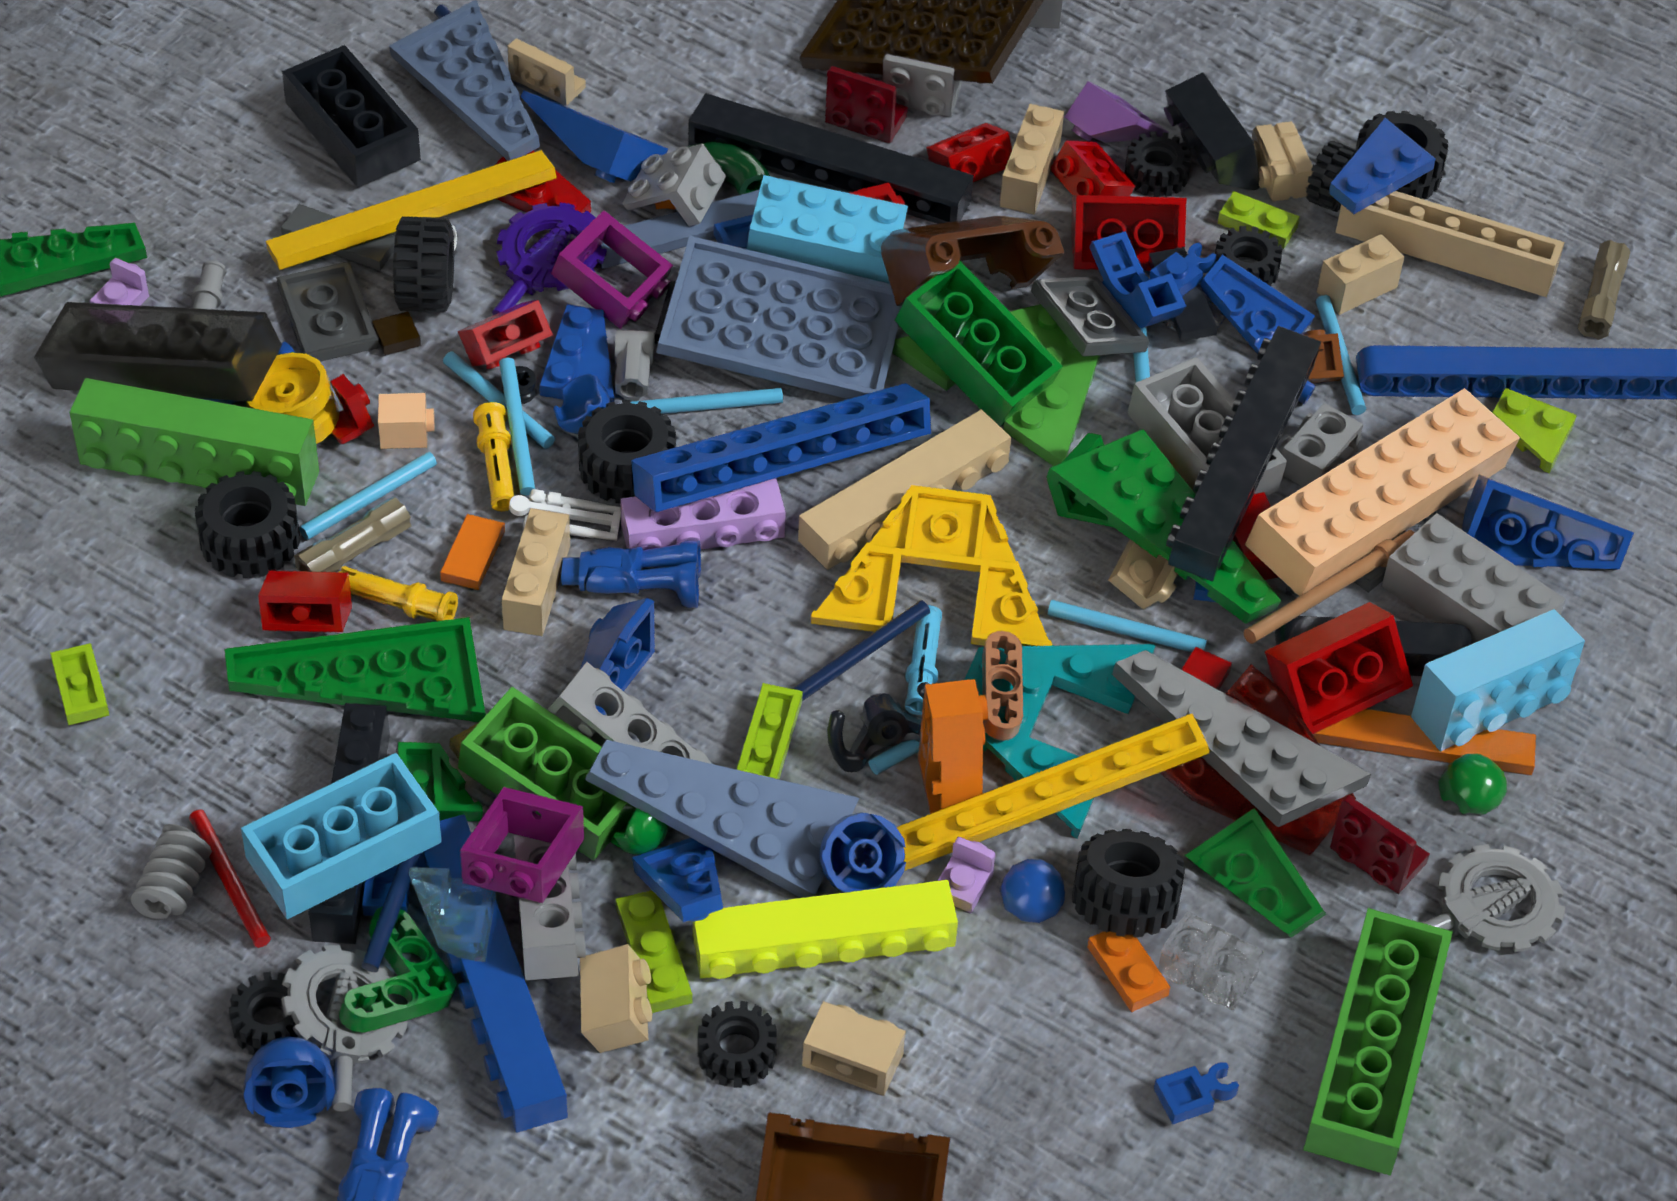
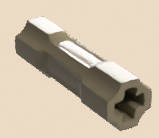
(1604, 289)
(375, 527)

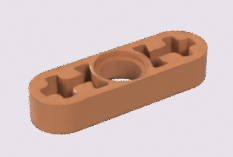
(1009, 671)

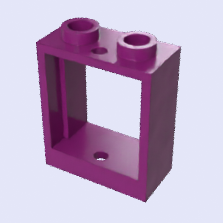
(594, 289)
(515, 813)

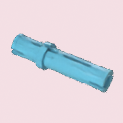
(925, 628)

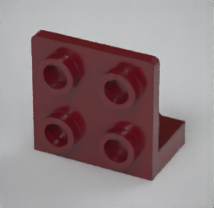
(863, 105)
(1376, 846)

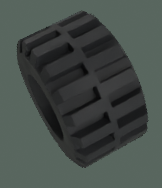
(1426, 136)
(423, 264)
(617, 430)
(243, 501)
(1128, 882)

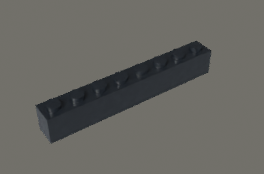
(831, 158)
(1244, 453)

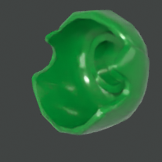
(1473, 784)
(640, 834)

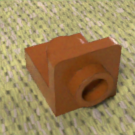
(1328, 361)

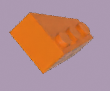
(952, 742)

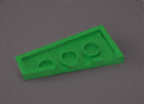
(64, 255)

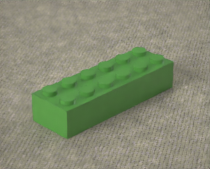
(190, 438)
(1378, 1042)

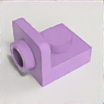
(125, 287)
(968, 872)

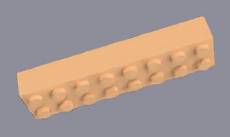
(1381, 492)

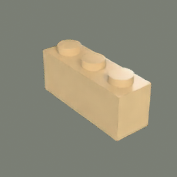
(1031, 159)
(536, 572)

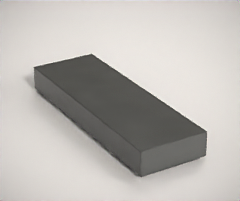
(370, 253)

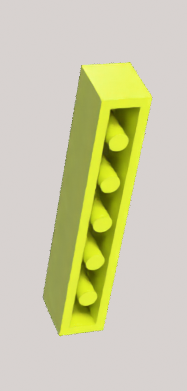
(825, 929)

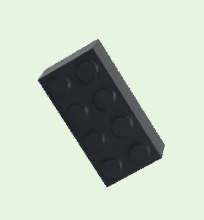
(351, 116)

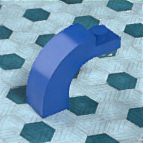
(1123, 276)

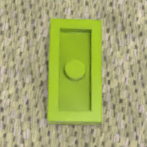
(1249, 212)
(79, 684)

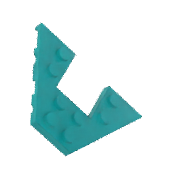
(1074, 668)

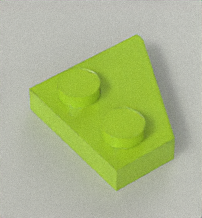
(1539, 425)

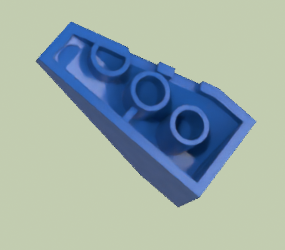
(595, 142)
(1540, 531)
(622, 642)

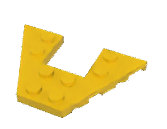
(944, 532)

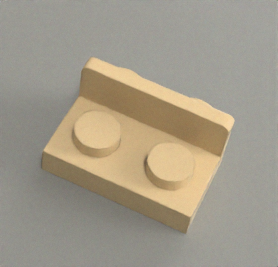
(543, 72)
(1143, 576)

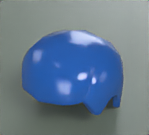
(579, 400)
(1033, 890)

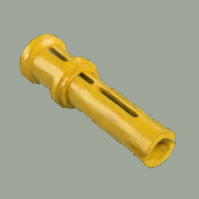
(492, 442)
(413, 598)

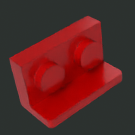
(975, 151)
(1090, 171)

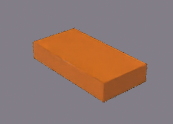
(472, 552)

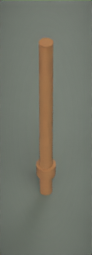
(1298, 606)

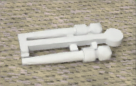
(554, 502)

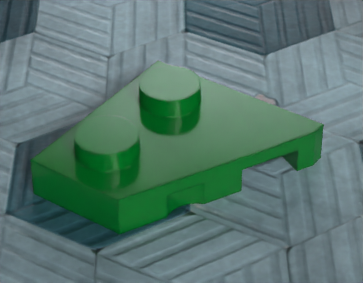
(439, 780)

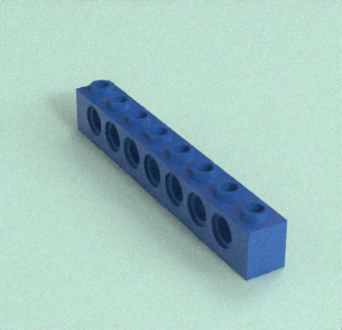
(780, 447)

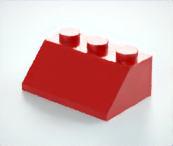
(1150, 223)
(1341, 666)

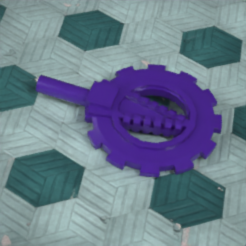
(533, 269)

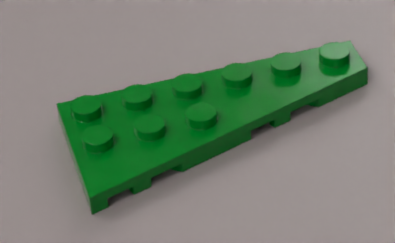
(1144, 500)
(405, 667)

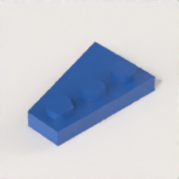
(1379, 168)
(1252, 304)
(578, 351)
(682, 878)

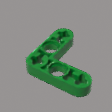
(410, 982)

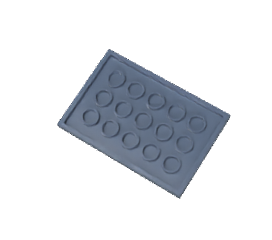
(780, 320)

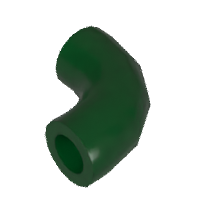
(739, 166)

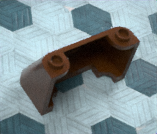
(1009, 244)
(848, 1163)

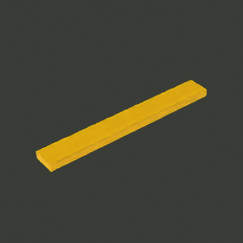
(428, 202)
(1053, 789)

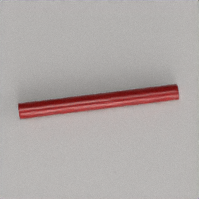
(230, 879)

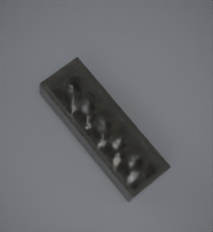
(160, 349)

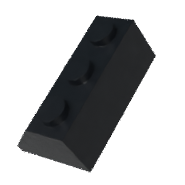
(1213, 132)

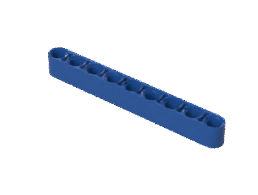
(1526, 370)

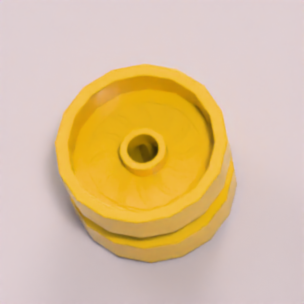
(299, 388)

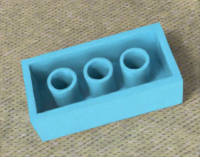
(823, 227)
(1497, 680)
(341, 835)

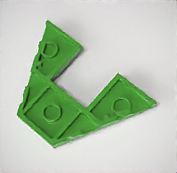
(1049, 419)

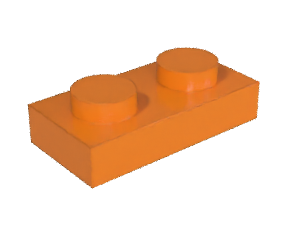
(1129, 969)

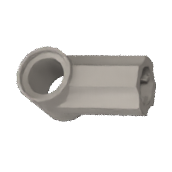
(633, 358)

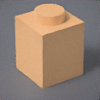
(404, 420)

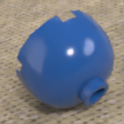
(862, 853)
(289, 1082)

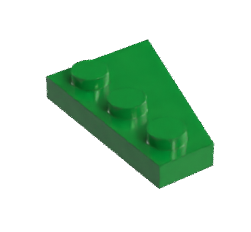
(1259, 873)

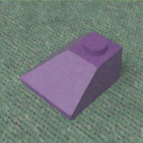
(1108, 117)

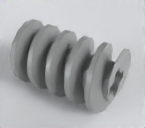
(170, 873)

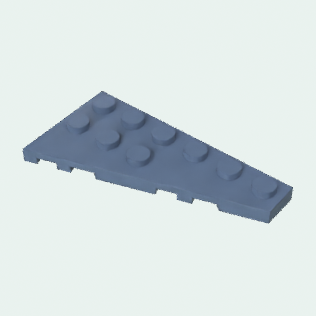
(468, 74)
(740, 814)

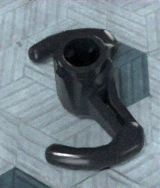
(883, 727)

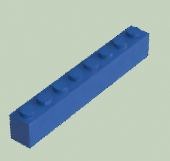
(503, 1009)

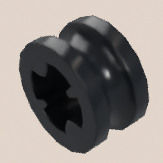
(527, 377)

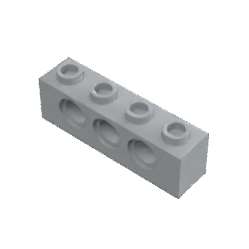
(624, 715)
(549, 927)

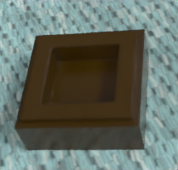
(396, 333)

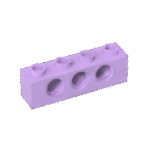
(716, 521)

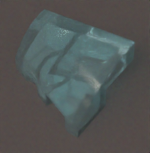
(455, 911)

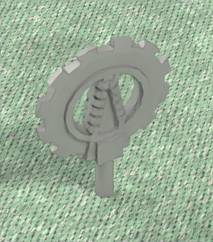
(1478, 910)
(329, 1034)

